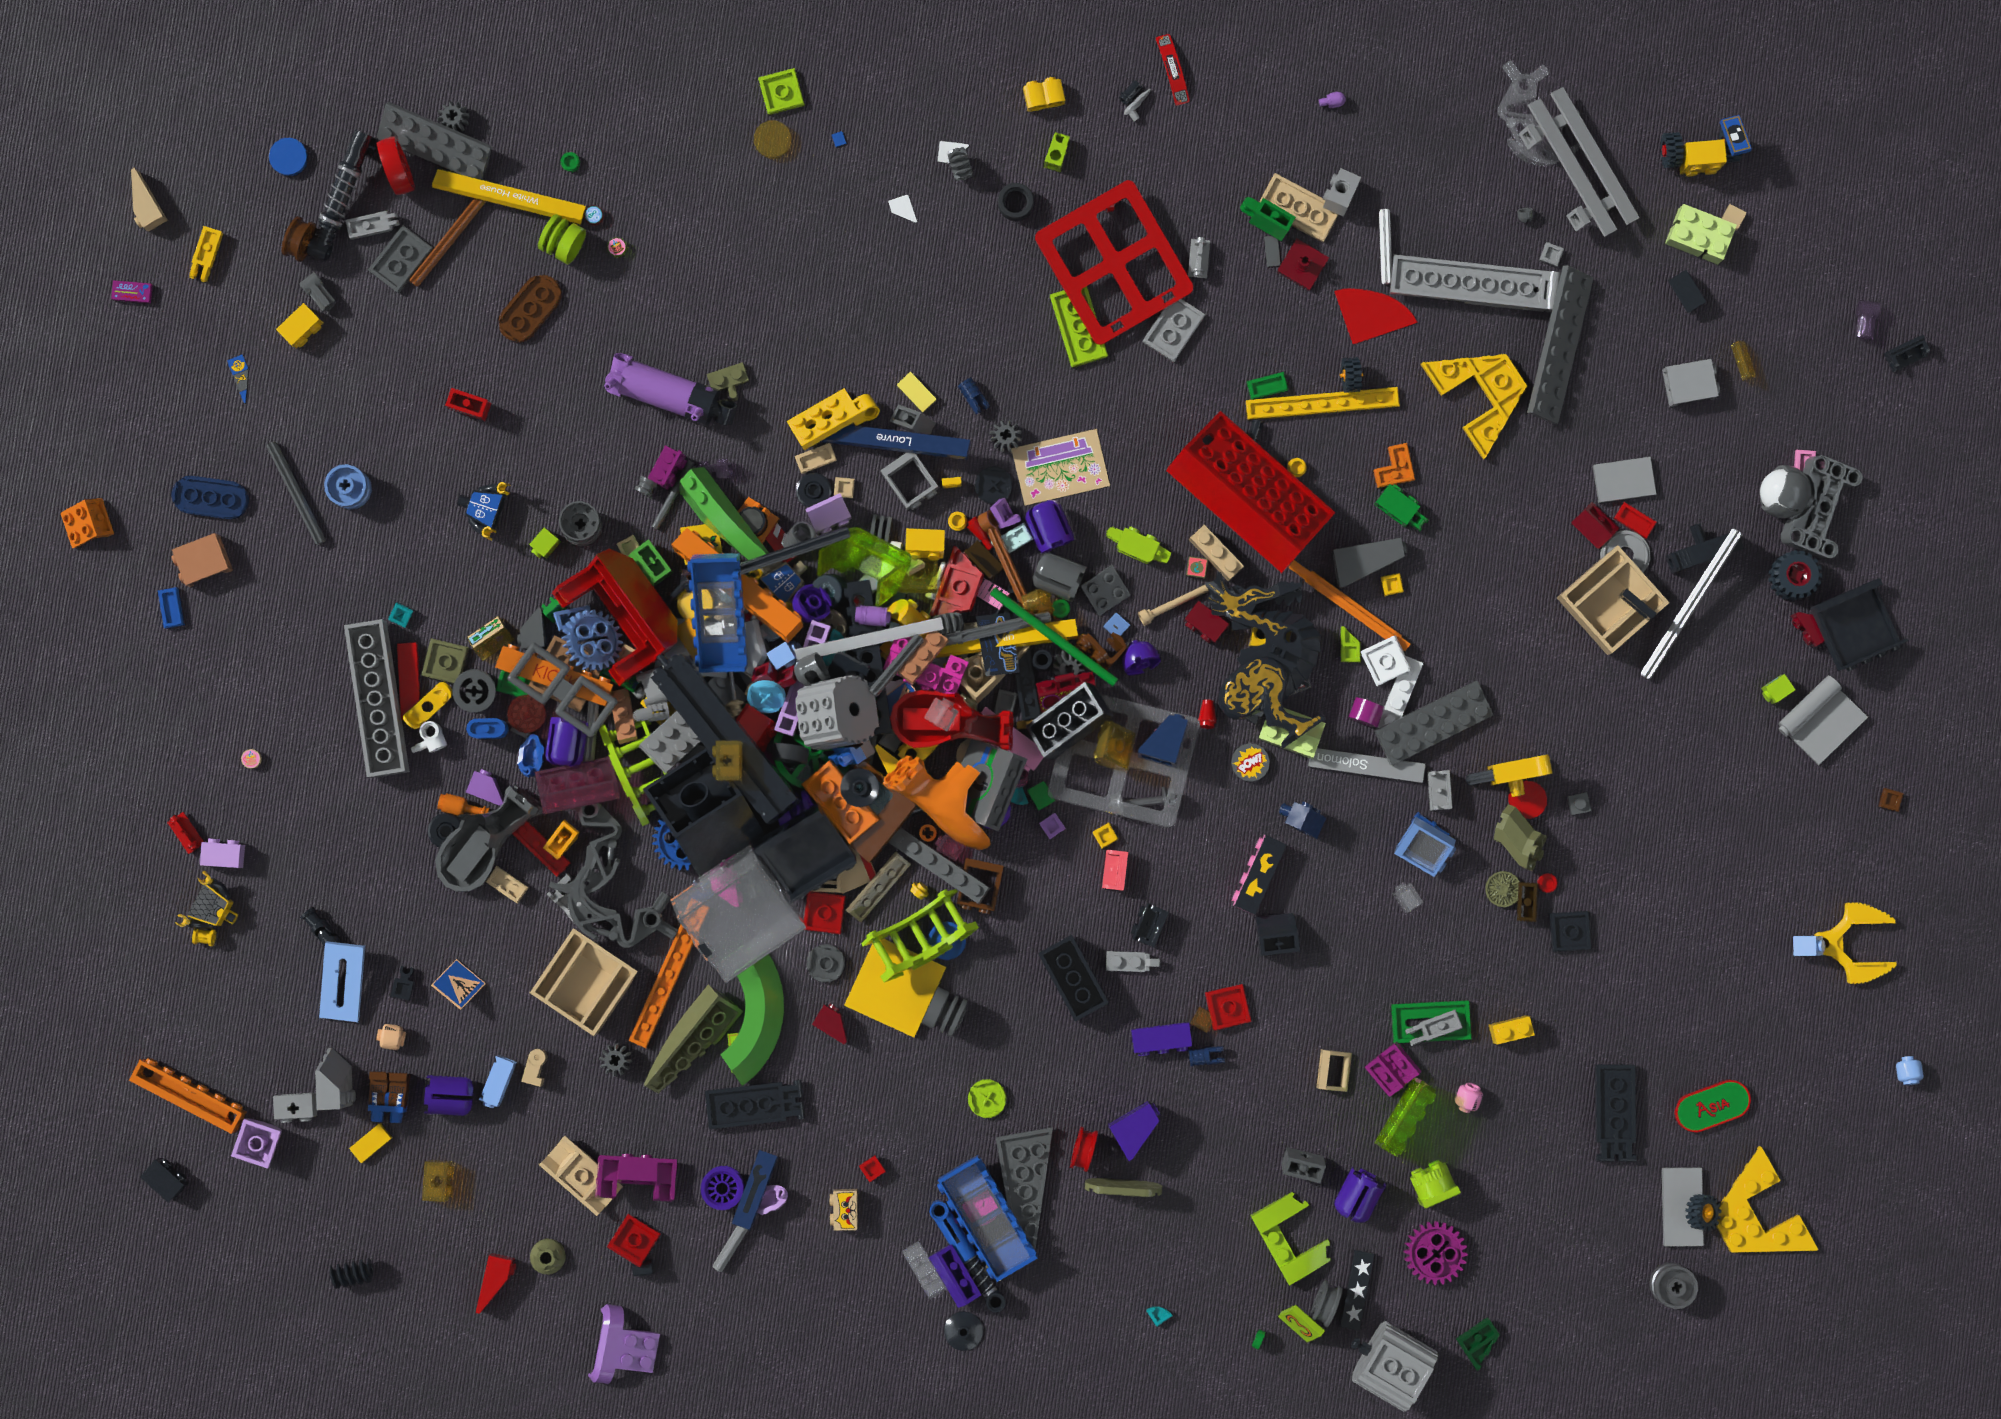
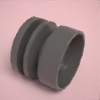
(572, 516)
(945, 1012)

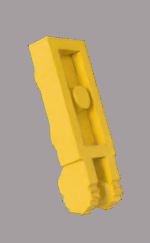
(206, 252)

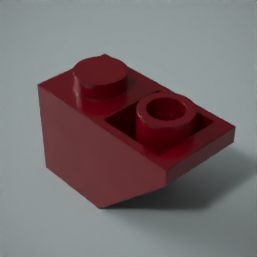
(1808, 627)

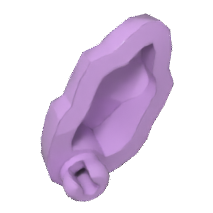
(773, 1199)

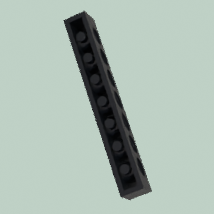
(864, 590)

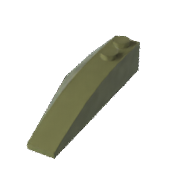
(698, 1028)

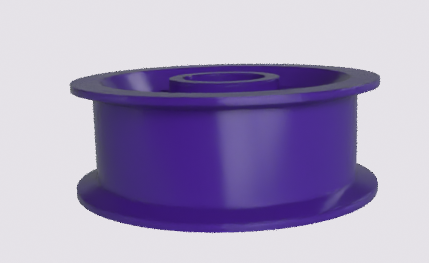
(707, 1196)

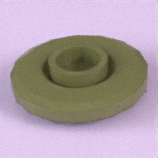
(1502, 889)

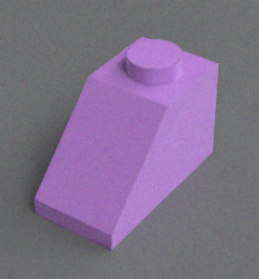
(485, 787)

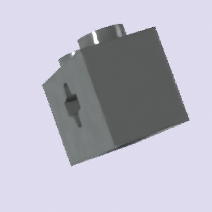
(1303, 1165)

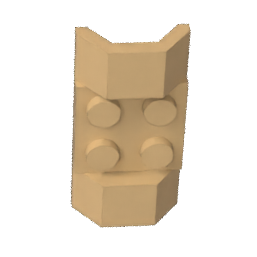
(576, 1173)

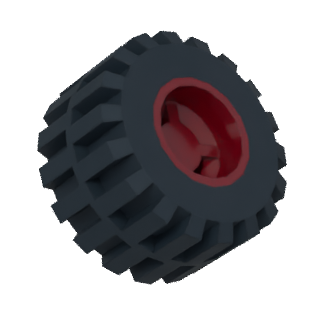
(1795, 575)

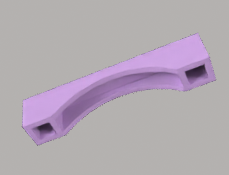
(788, 719)

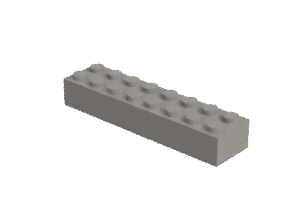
(376, 698)

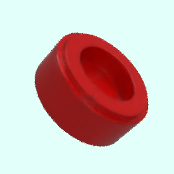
(1547, 883)

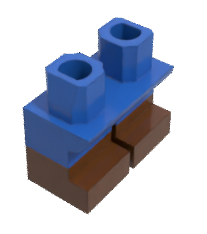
(851, 754)

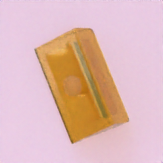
(1743, 360)

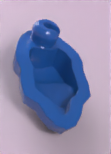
(531, 756)

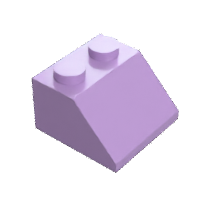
(829, 514)

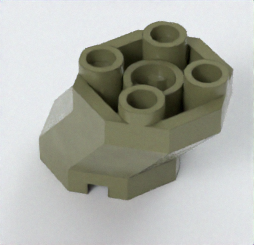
(1520, 838)

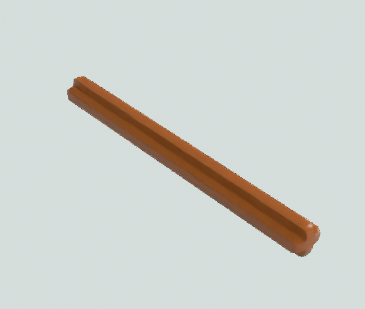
(447, 241)

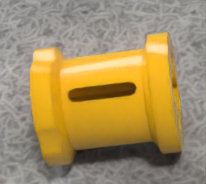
(204, 936)

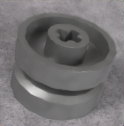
(1685, 1285)

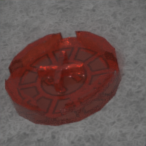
(526, 714)

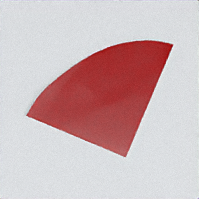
(1371, 313)

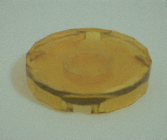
(772, 139)

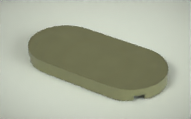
(1123, 1187)

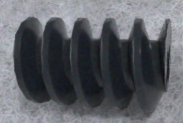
(352, 1274)

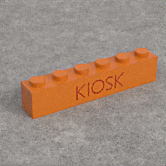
(544, 673)

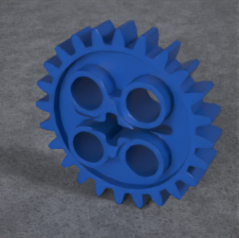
(668, 850)

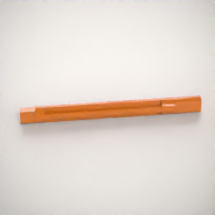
(1347, 604)

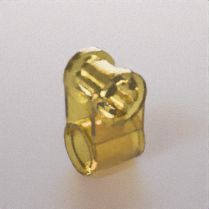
(1037, 601)

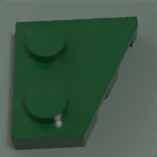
(1478, 1341)

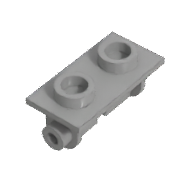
(1199, 258)

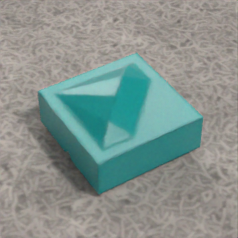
(401, 614)

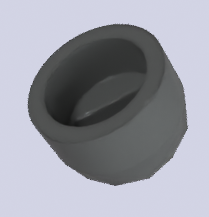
(1525, 214)

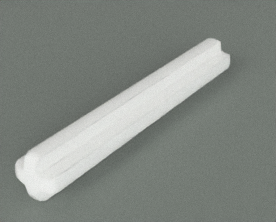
(1385, 246)

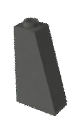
(1362, 560)

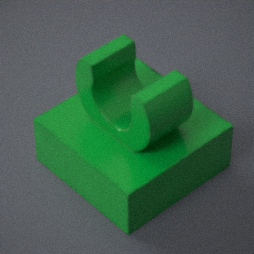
(553, 607)

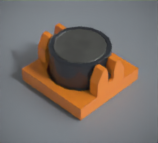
(754, 516)

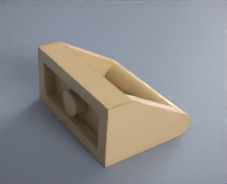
(1324, 1066)

